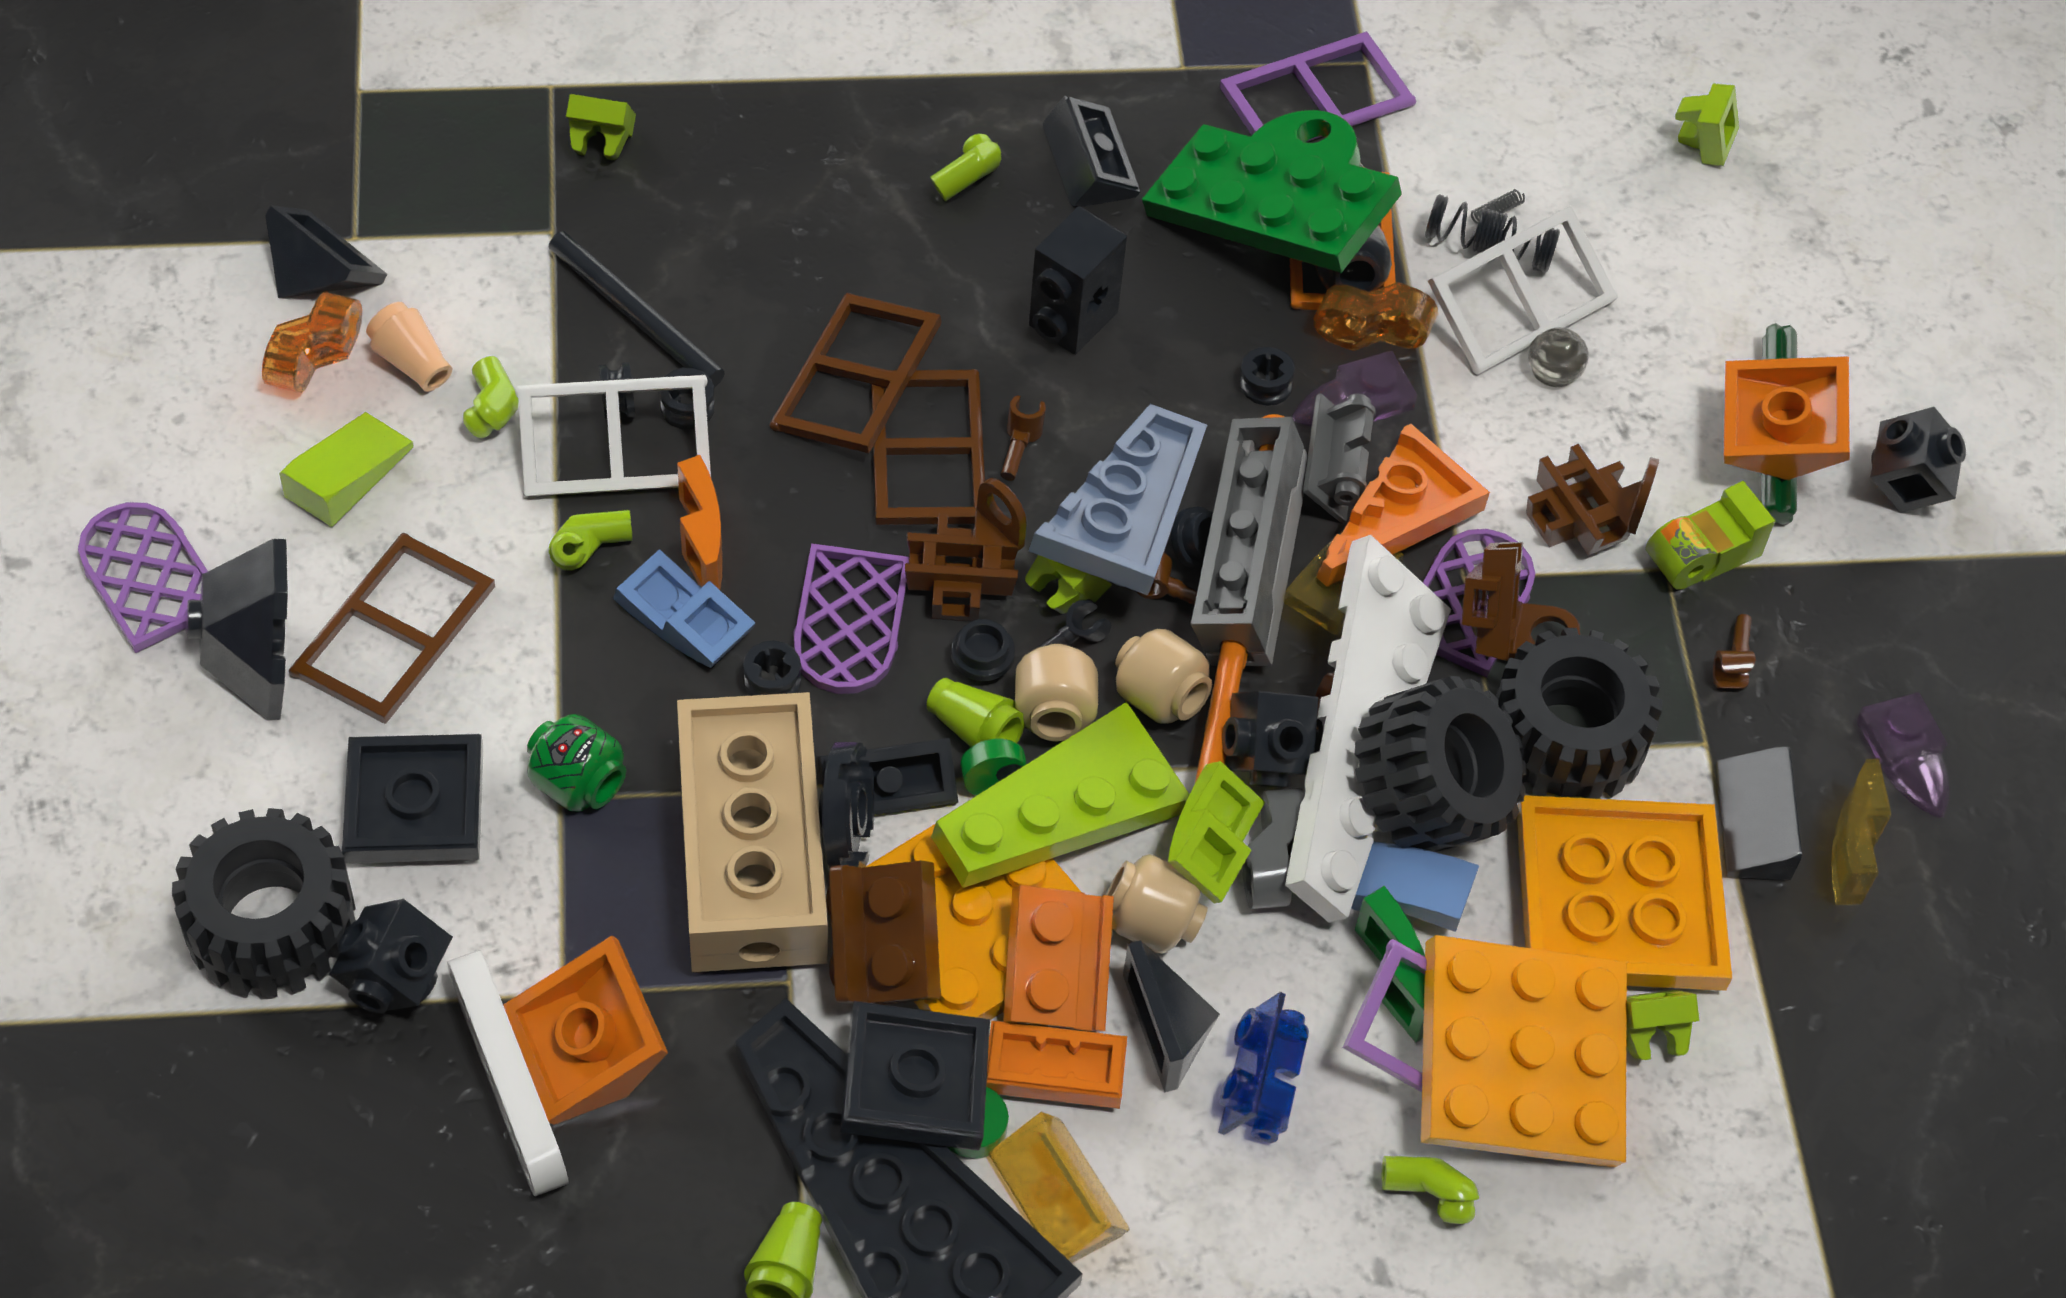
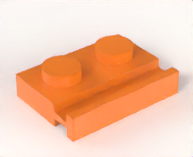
(1058, 959)

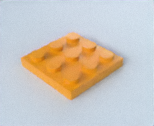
(1627, 887)
(973, 927)
(1524, 1052)

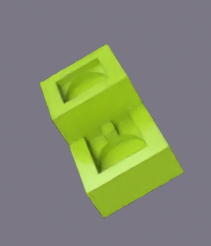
(1212, 831)

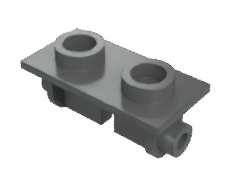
(1336, 454)

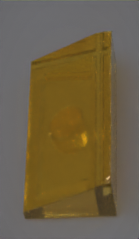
(1058, 1188)

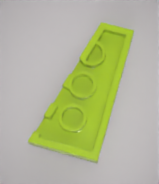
(1069, 798)

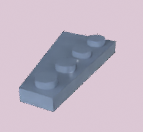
(1127, 504)

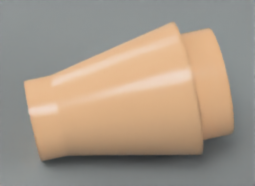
(406, 343)

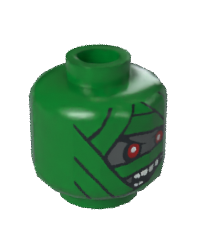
(575, 763)

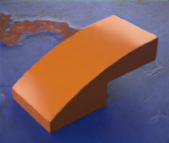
(702, 526)

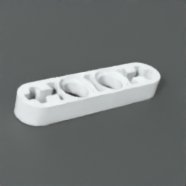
(507, 1073)

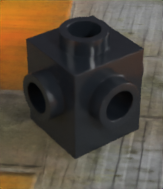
(1917, 459)
(1271, 736)
(390, 956)

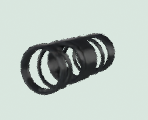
(1491, 232)

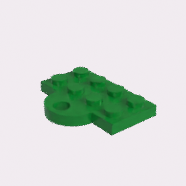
(1278, 189)

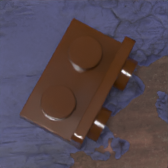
(884, 933)

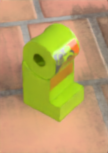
(1712, 538)

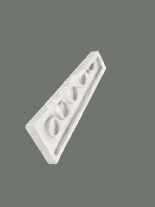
(1384, 649)

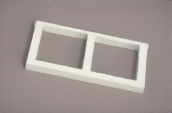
(1522, 288)
(611, 389)

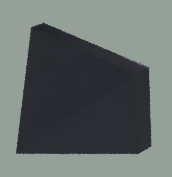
(313, 257)
(1169, 1013)

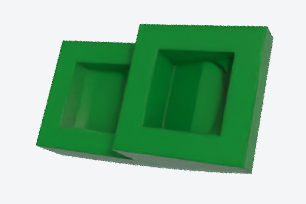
(1377, 924)

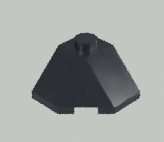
(244, 625)

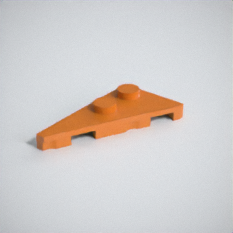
(1410, 500)

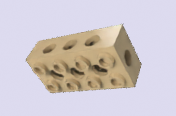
(752, 832)

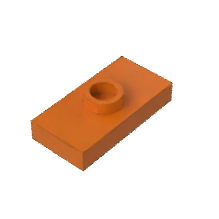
(1056, 1064)

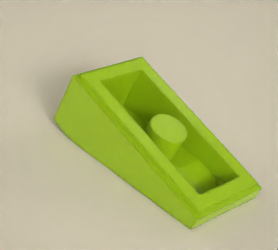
(343, 467)

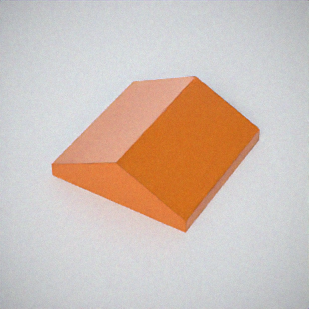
(1787, 415)
(586, 1033)

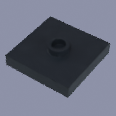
(413, 798)
(916, 1076)

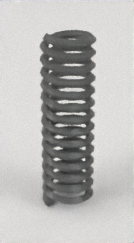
(1500, 203)

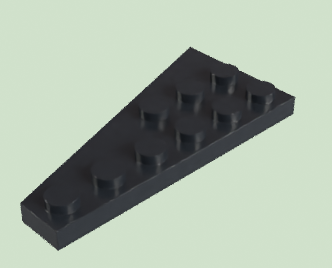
(896, 1209)

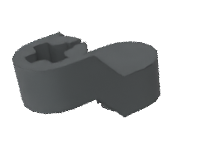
(1271, 850)

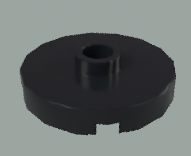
(847, 804)

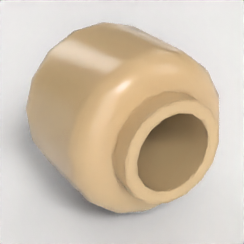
(1163, 676)
(1056, 691)
(1155, 904)

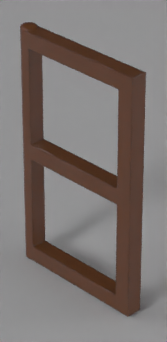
(894, 381)
(931, 446)
(430, 646)

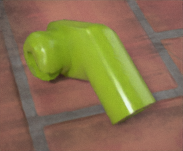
(979, 159)
(495, 402)
(585, 533)
(1436, 1177)

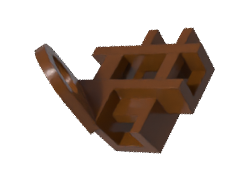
(1574, 515)
(991, 545)
(1502, 619)

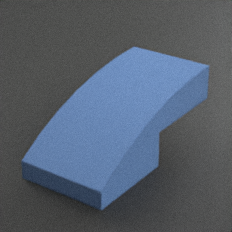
(681, 612)
(1421, 882)

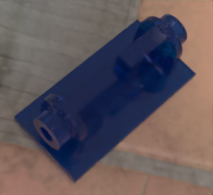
(1268, 1043)

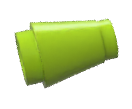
(975, 712)
(786, 1255)

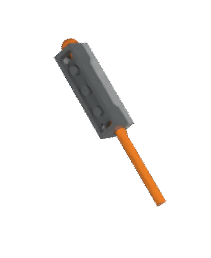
(1247, 559)

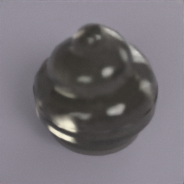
(1558, 356)

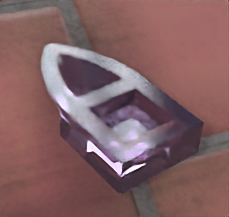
(1376, 377)
(1909, 750)

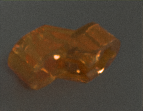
(1362, 318)
(312, 342)

